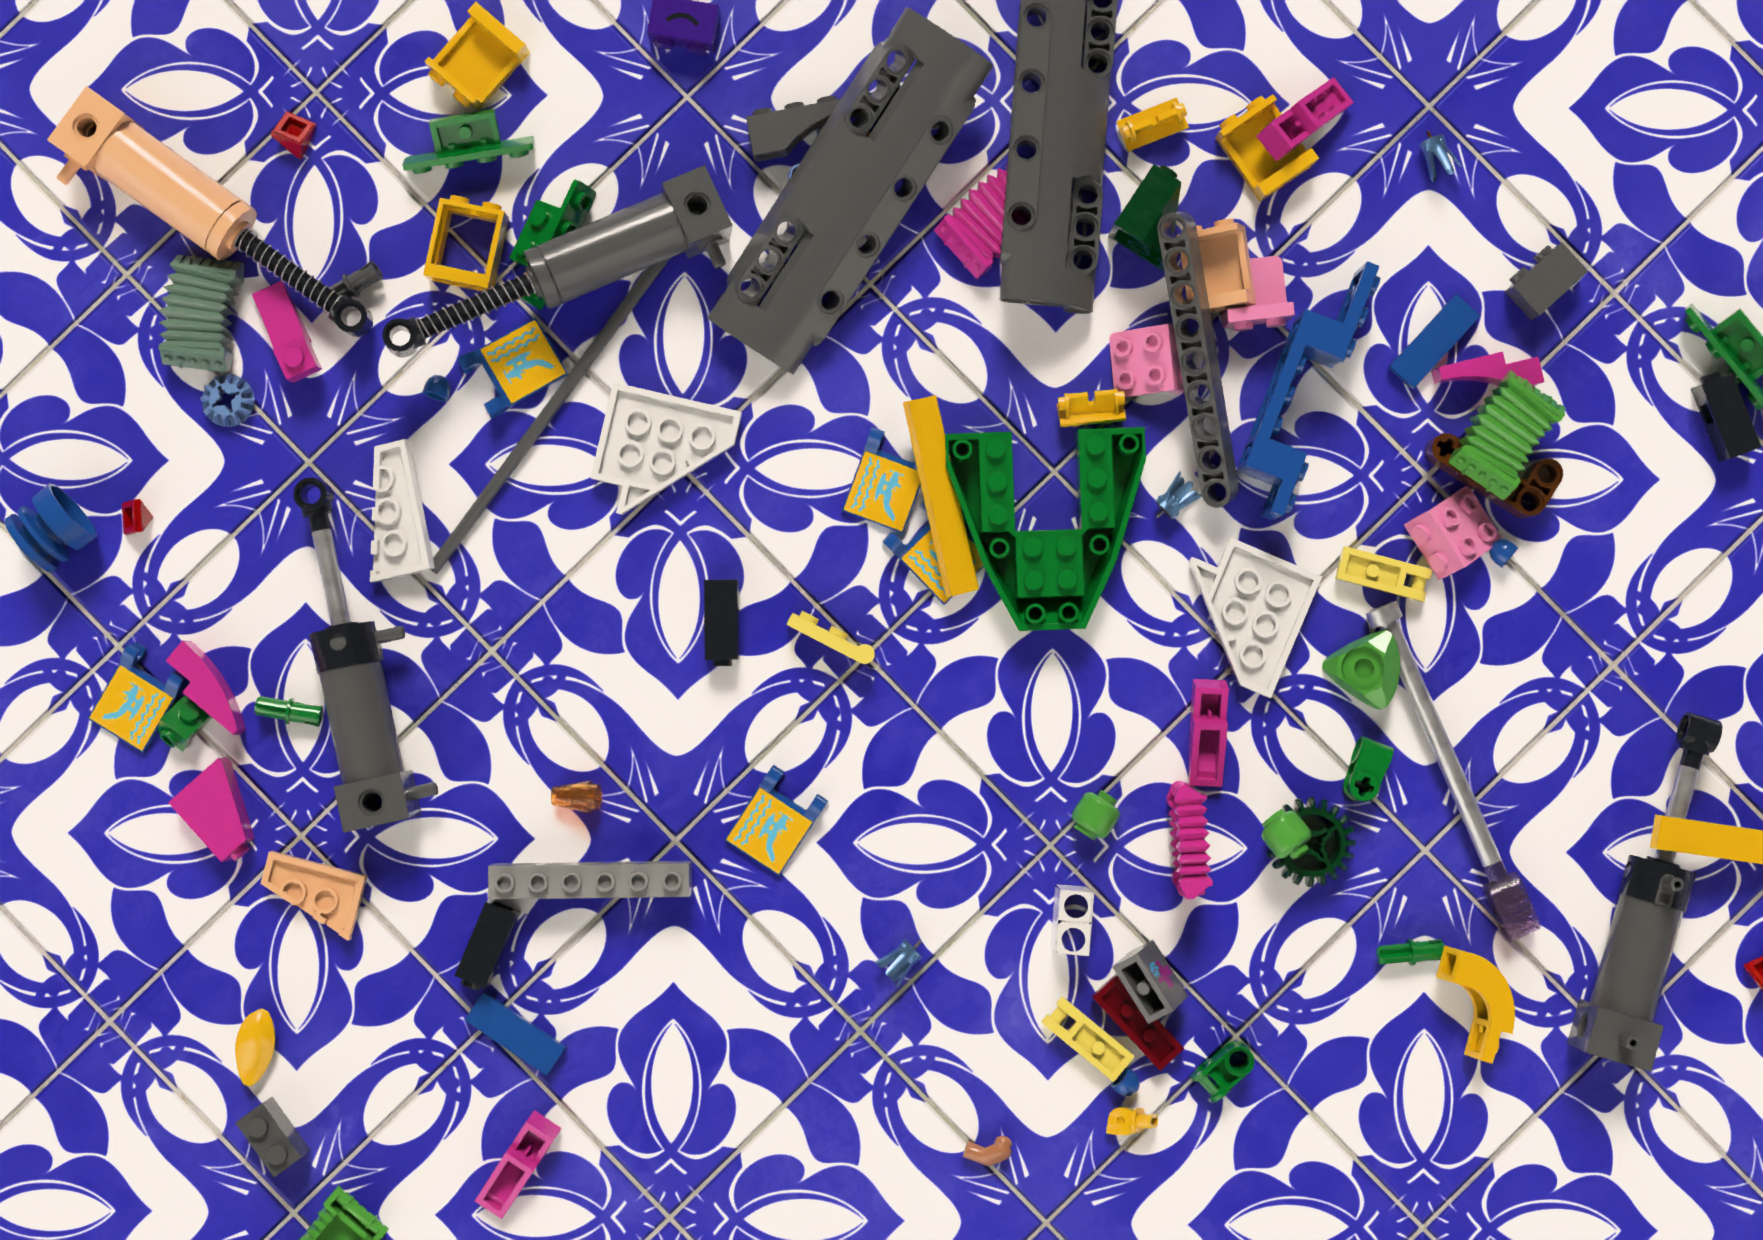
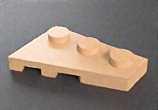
(319, 889)

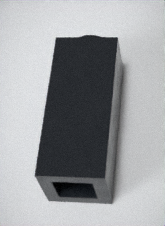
(1725, 416)
(722, 621)
(487, 944)

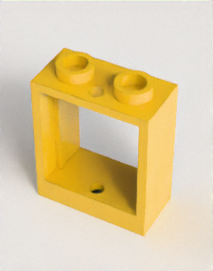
(457, 277)

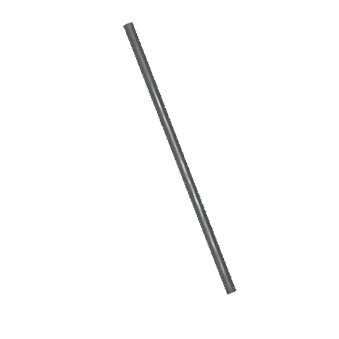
(546, 415)

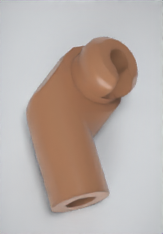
(989, 1155)

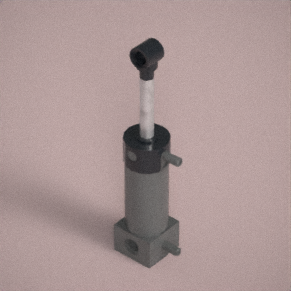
(356, 693)
(1644, 930)

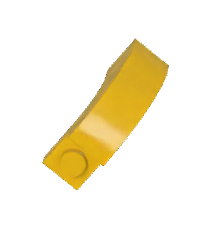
(1489, 996)

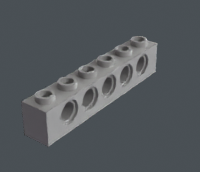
(590, 880)

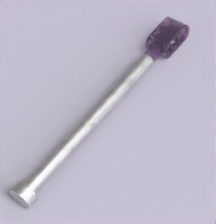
(1504, 891)

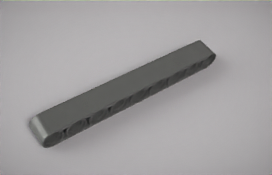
(1205, 344)

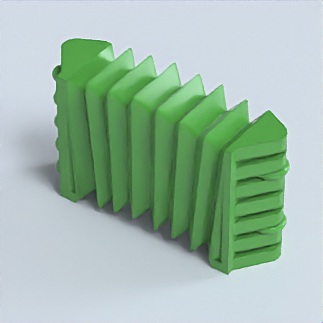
(1505, 433)
(345, 1220)

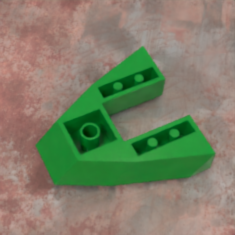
(1048, 574)

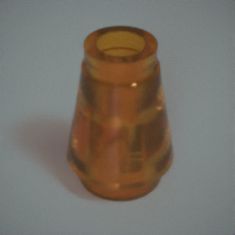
(578, 796)

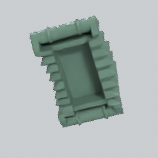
(198, 313)

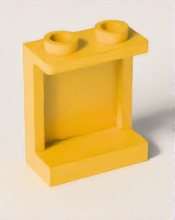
(477, 59)
(1252, 159)

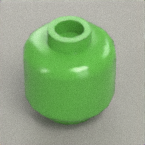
(1096, 815)
(1286, 834)

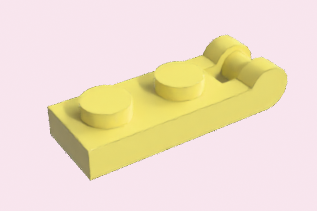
(1382, 573)
(833, 638)
(1089, 1039)

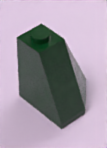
(1139, 220)

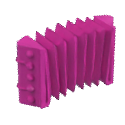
(977, 227)
(1189, 840)

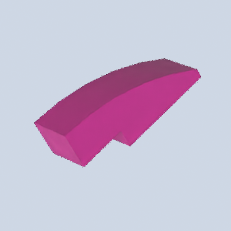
(207, 686)
(1208, 732)
(518, 1164)

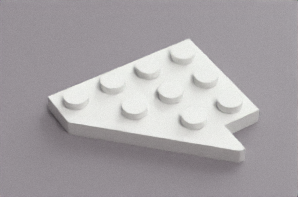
(657, 440)
(1255, 610)

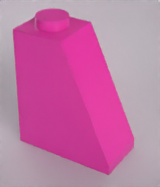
(216, 811)

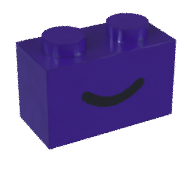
(684, 25)

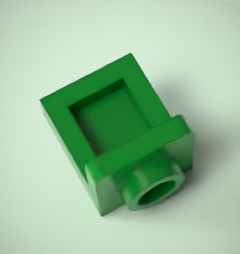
(182, 723)

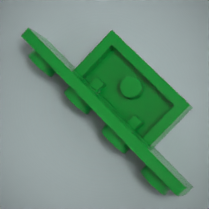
(466, 139)
(551, 222)
(1738, 344)

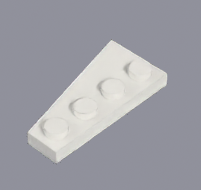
(400, 528)

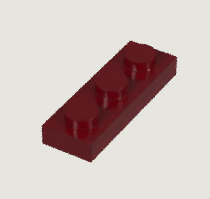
(1150, 1038)

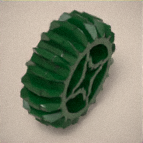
(1322, 834)

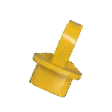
(1128, 1121)

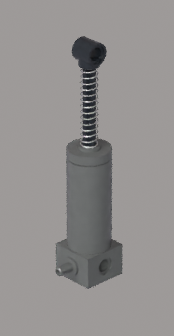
(595, 255)

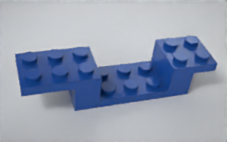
(1322, 342)

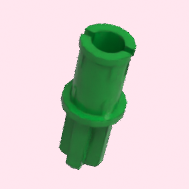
(289, 710)
(1410, 952)

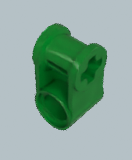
(1368, 764)
(1222, 1071)

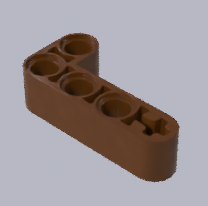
(1530, 481)

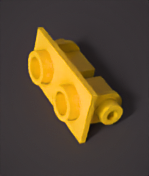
(1153, 124)
(1106, 408)

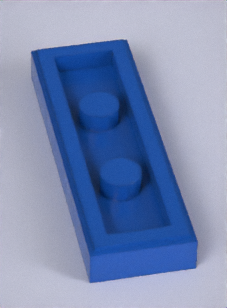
(1434, 341)
(515, 1033)

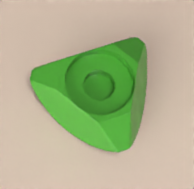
(1367, 668)

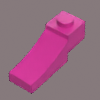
(1304, 119)
(287, 332)
(1489, 370)

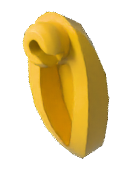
(254, 1046)

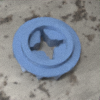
(241, 405)

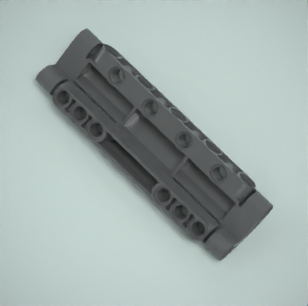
(1068, 135)
(849, 191)

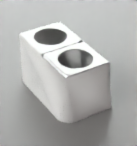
(1068, 922)

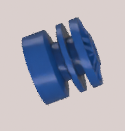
(44, 533)

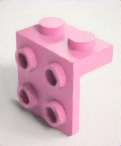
(1270, 298)
(1146, 361)
(1453, 533)

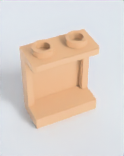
(1224, 266)

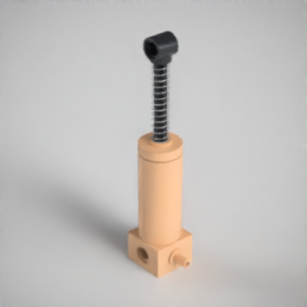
(120, 151)

